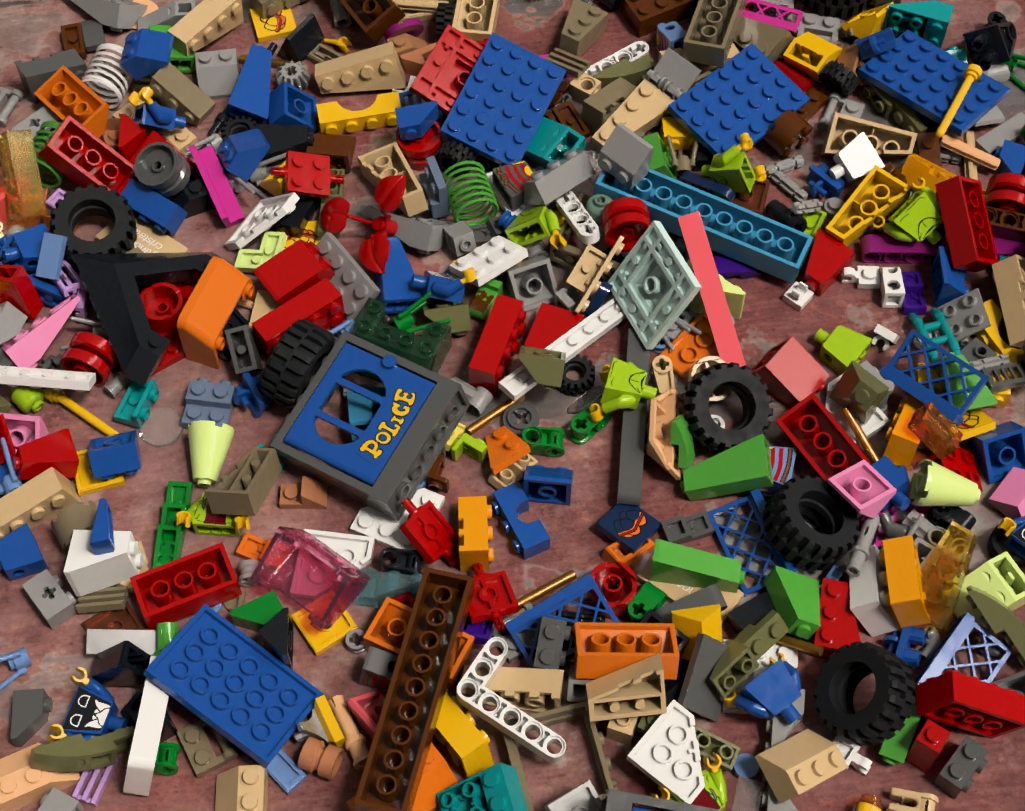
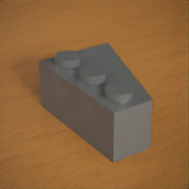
(37, 72)

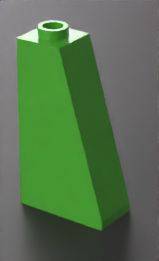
(731, 471)
(694, 567)

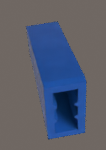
(252, 88)
(396, 282)

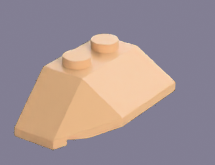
(661, 412)
(25, 785)

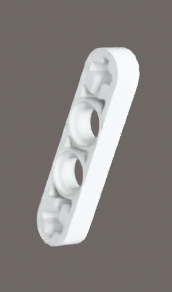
(627, 52)
(579, 215)

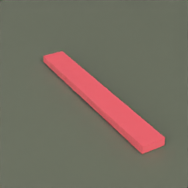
(711, 291)

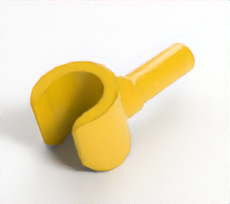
(342, 42)

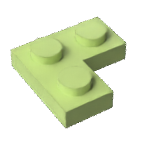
(270, 246)

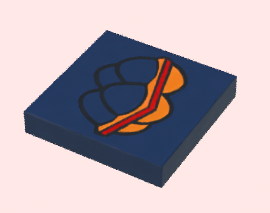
(628, 526)

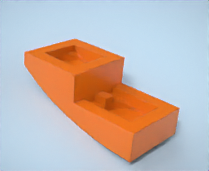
(252, 547)

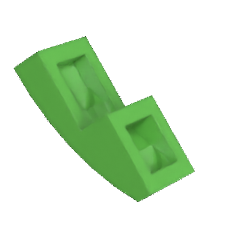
(682, 436)

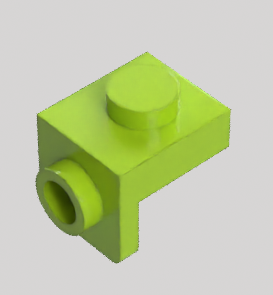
(471, 446)

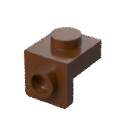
(434, 479)

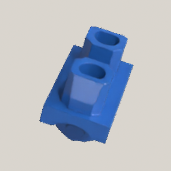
(876, 43)
(822, 183)
(249, 396)
(902, 645)

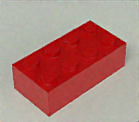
(86, 157)
(966, 224)
(319, 304)
(497, 344)
(819, 438)
(185, 586)
(970, 704)

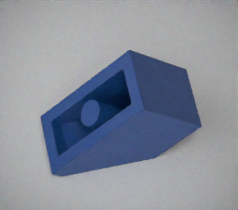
(416, 119)
(1011, 156)

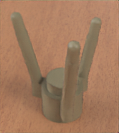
(682, 162)

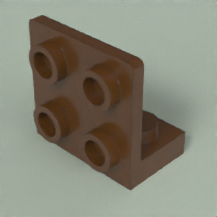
(338, 147)

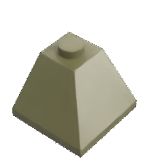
(457, 312)
(544, 365)
(859, 391)

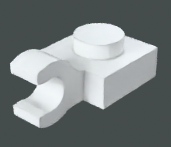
(865, 276)
(850, 754)

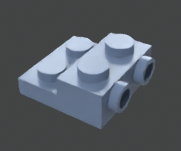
(434, 189)
(208, 402)

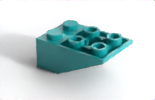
(923, 18)
(552, 141)
(488, 790)

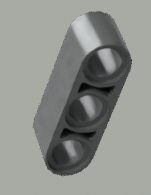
(707, 596)

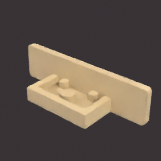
(589, 269)

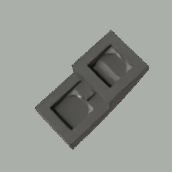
(93, 34)
(486, 231)
(688, 529)

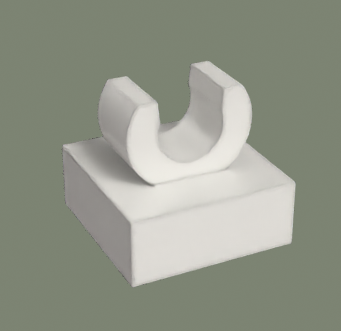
(798, 295)
(886, 335)

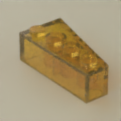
(21, 178)
(945, 574)

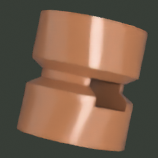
(321, 758)

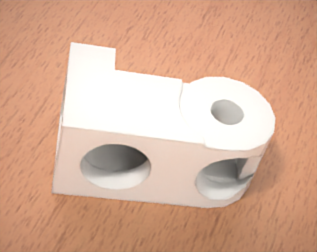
(892, 287)

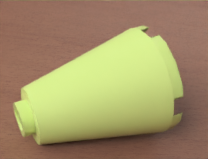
(208, 450)
(941, 487)

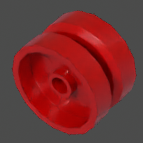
(419, 149)
(1006, 192)
(625, 218)
(89, 354)

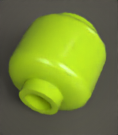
(27, 398)

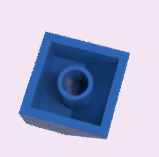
(146, 52)
(292, 107)
(243, 152)
(946, 281)
(999, 450)
(115, 455)
(548, 484)

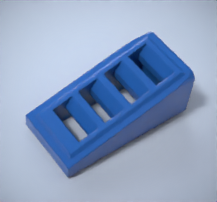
(102, 533)

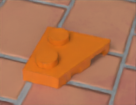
(505, 449)

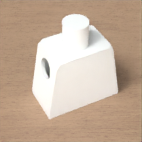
(855, 159)

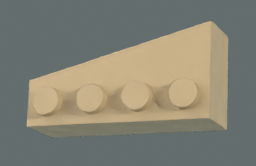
(1010, 284)

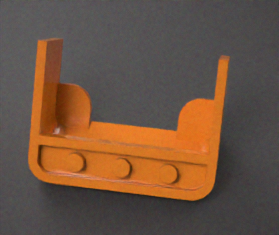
(209, 309)

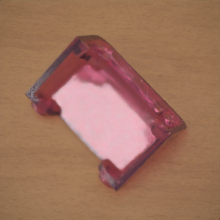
(310, 575)

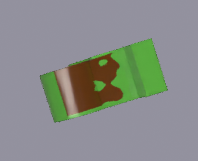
(485, 298)

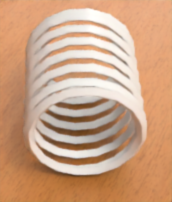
(103, 82)

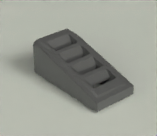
(995, 371)

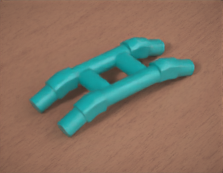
(939, 323)

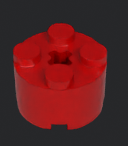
(610, 577)

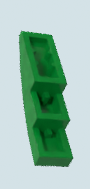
(170, 536)

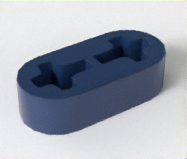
(598, 298)

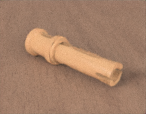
(355, 742)

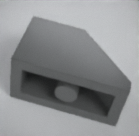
(29, 714)

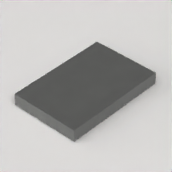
(697, 691)

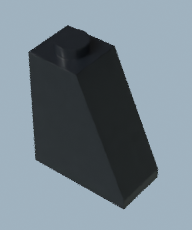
(284, 139)
(120, 665)

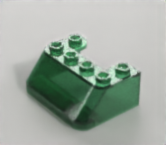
(427, 351)

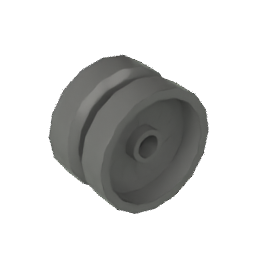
(162, 169)

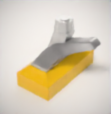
(321, 725)

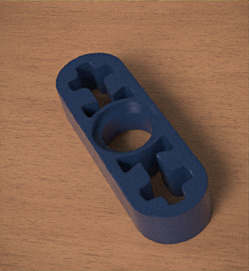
(707, 185)

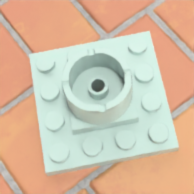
(653, 285)

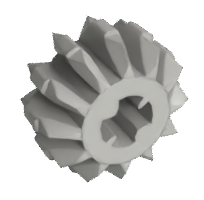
(294, 74)

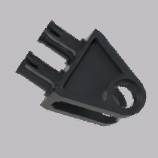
(991, 44)

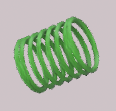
(60, 176)
(455, 191)

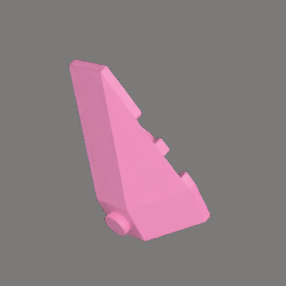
(31, 344)

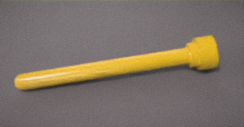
(971, 75)
(59, 396)

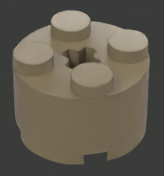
(73, 518)

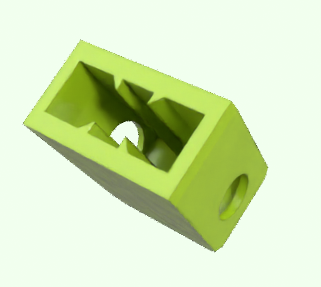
(842, 347)

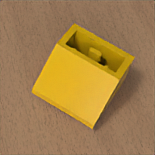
(810, 54)

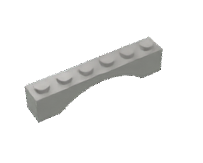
(778, 732)

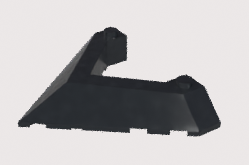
(115, 297)

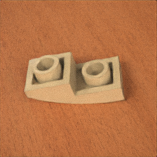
(512, 473)

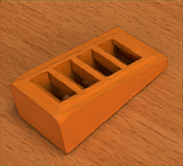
(613, 554)

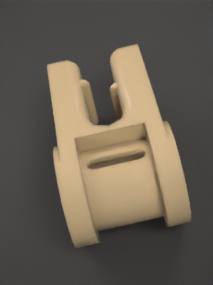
(664, 378)
(916, 799)

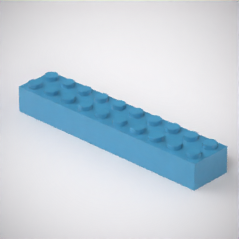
(728, 226)

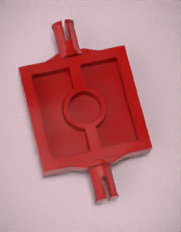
(307, 174)
(429, 532)
(491, 597)

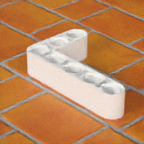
(503, 707)
(146, 739)

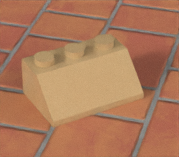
(476, 18)
(800, 764)
(242, 789)

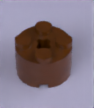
(788, 133)

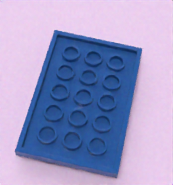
(929, 81)
(737, 100)
(503, 101)
(233, 685)

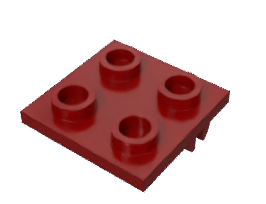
(961, 462)

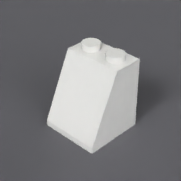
(95, 572)

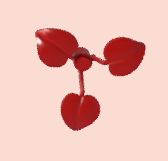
(376, 250)

